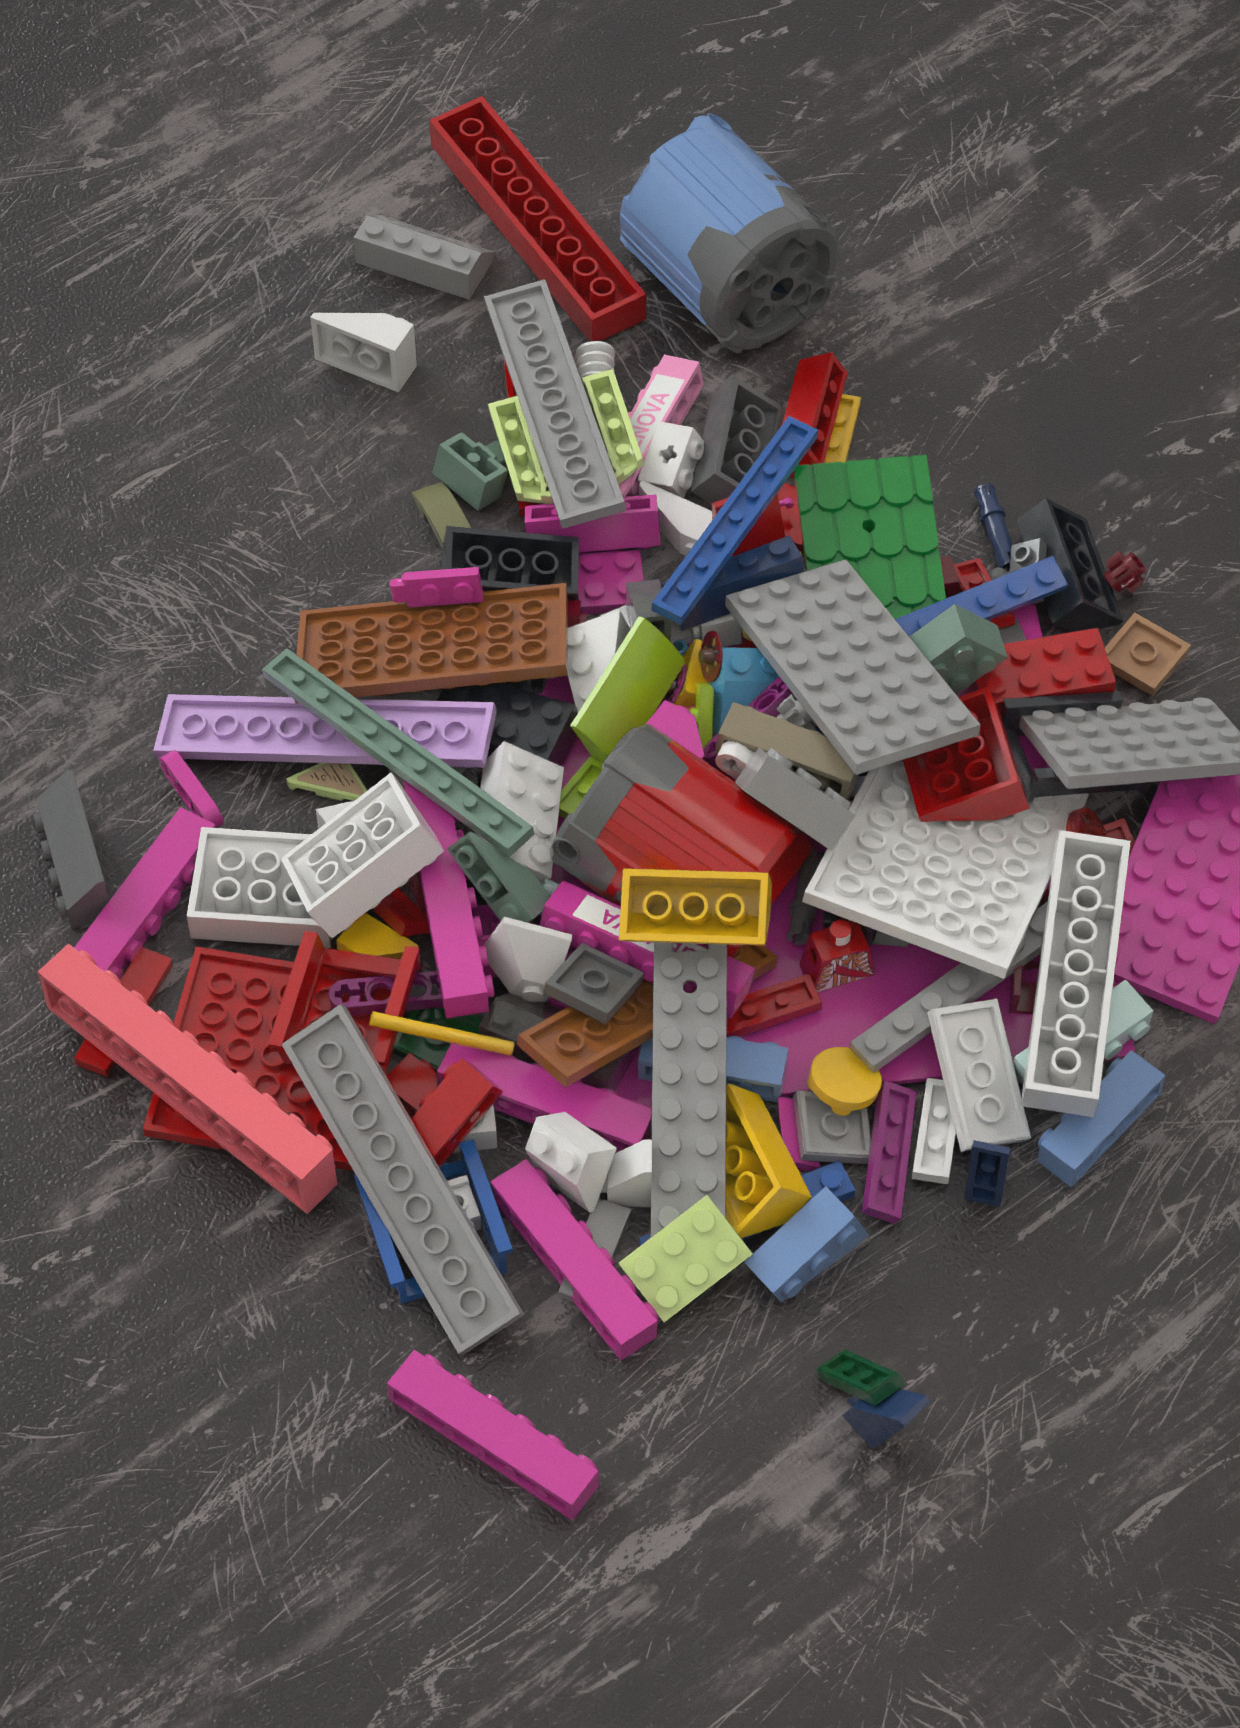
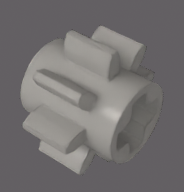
(795, 713)

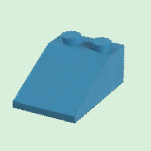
(740, 680)

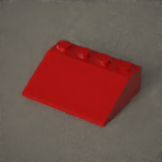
(970, 777)

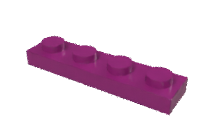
(889, 1152)

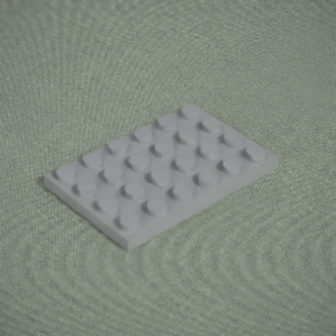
(1136, 743)

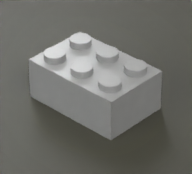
(796, 796)

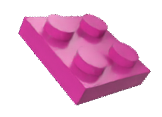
(604, 579)

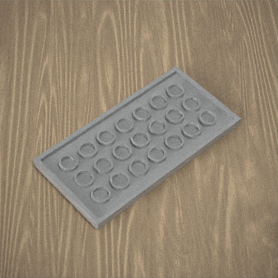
(852, 666)

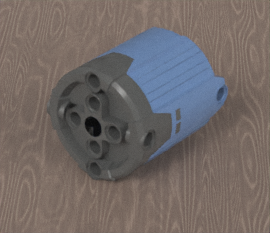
(729, 236)

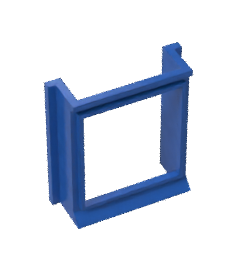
(490, 1221)

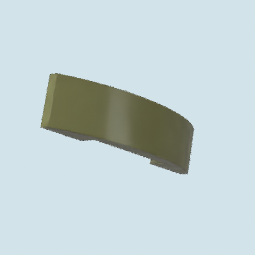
(439, 508)

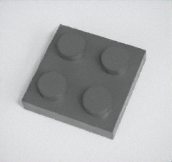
(593, 983)

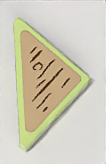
(330, 781)

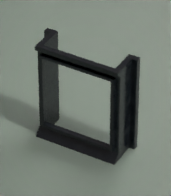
(1044, 781)

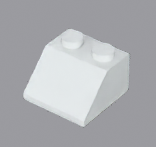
(570, 1157)

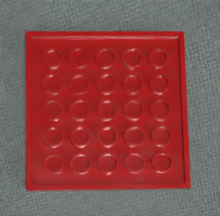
(232, 1010)

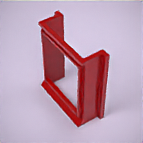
(305, 978)

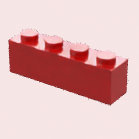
(816, 400)
(454, 1108)

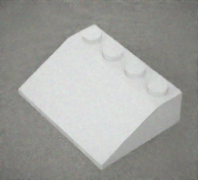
(361, 856)
(245, 890)

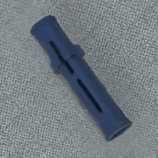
(993, 518)

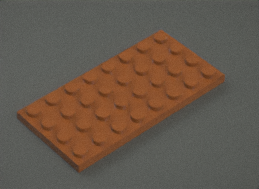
(416, 649)

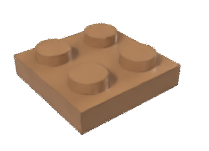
(1145, 654)

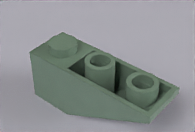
(500, 880)

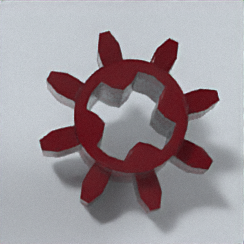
(1125, 572)

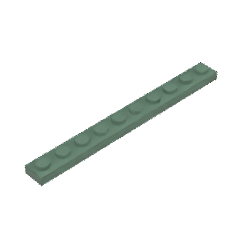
(399, 752)

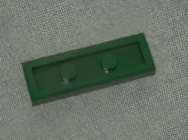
(860, 1377)

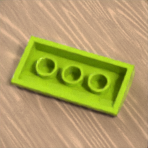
(628, 689)

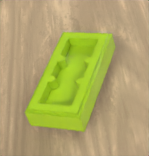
(704, 711)

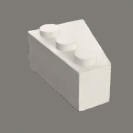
(591, 650)

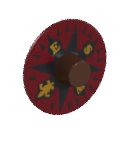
(711, 656)

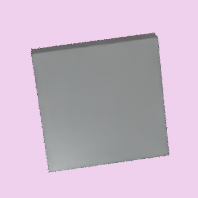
(830, 1136)

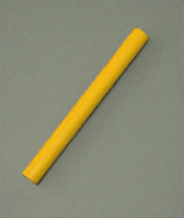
(441, 1033)

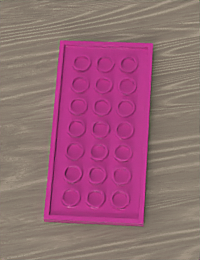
(1184, 897)

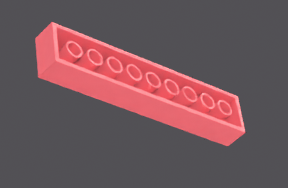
(189, 1077)

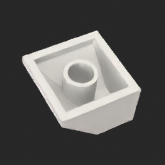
(526, 956)

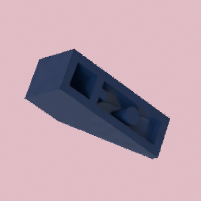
(987, 1173)
(886, 1418)

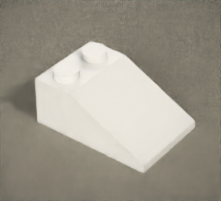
(366, 345)

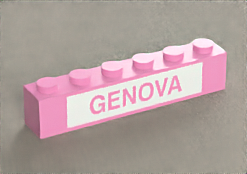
(665, 399)

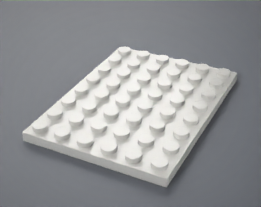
(941, 883)

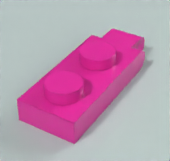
(438, 587)

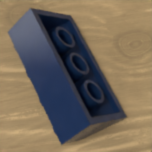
(744, 571)

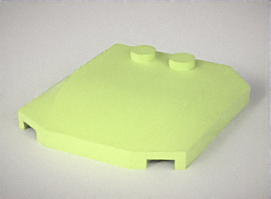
(612, 423)

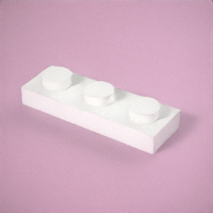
(935, 1136)

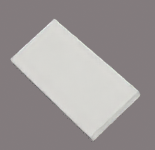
(979, 1074)

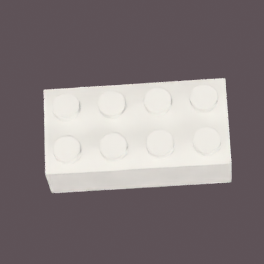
(533, 792)

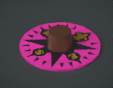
(676, 686)

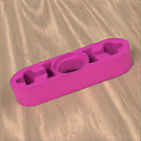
(190, 788)

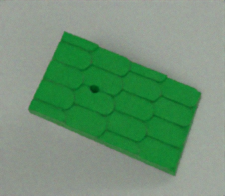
(879, 522)

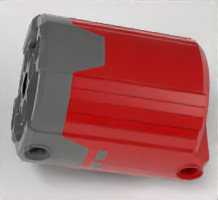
(672, 812)

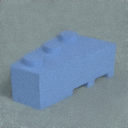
(806, 1245)

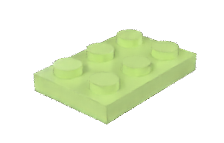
(685, 1258)

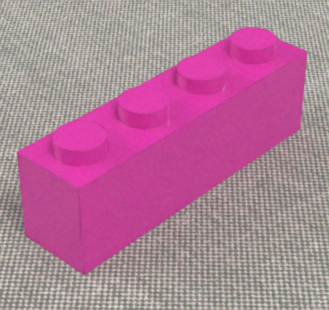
(628, 529)

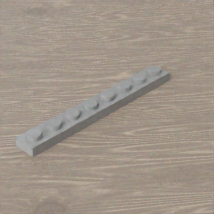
(957, 987)

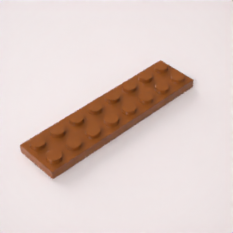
(577, 1044)

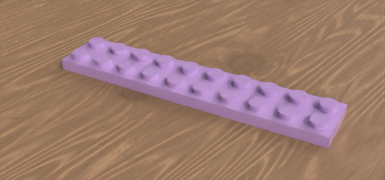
(288, 732)

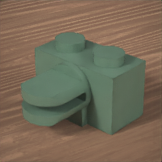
(471, 469)

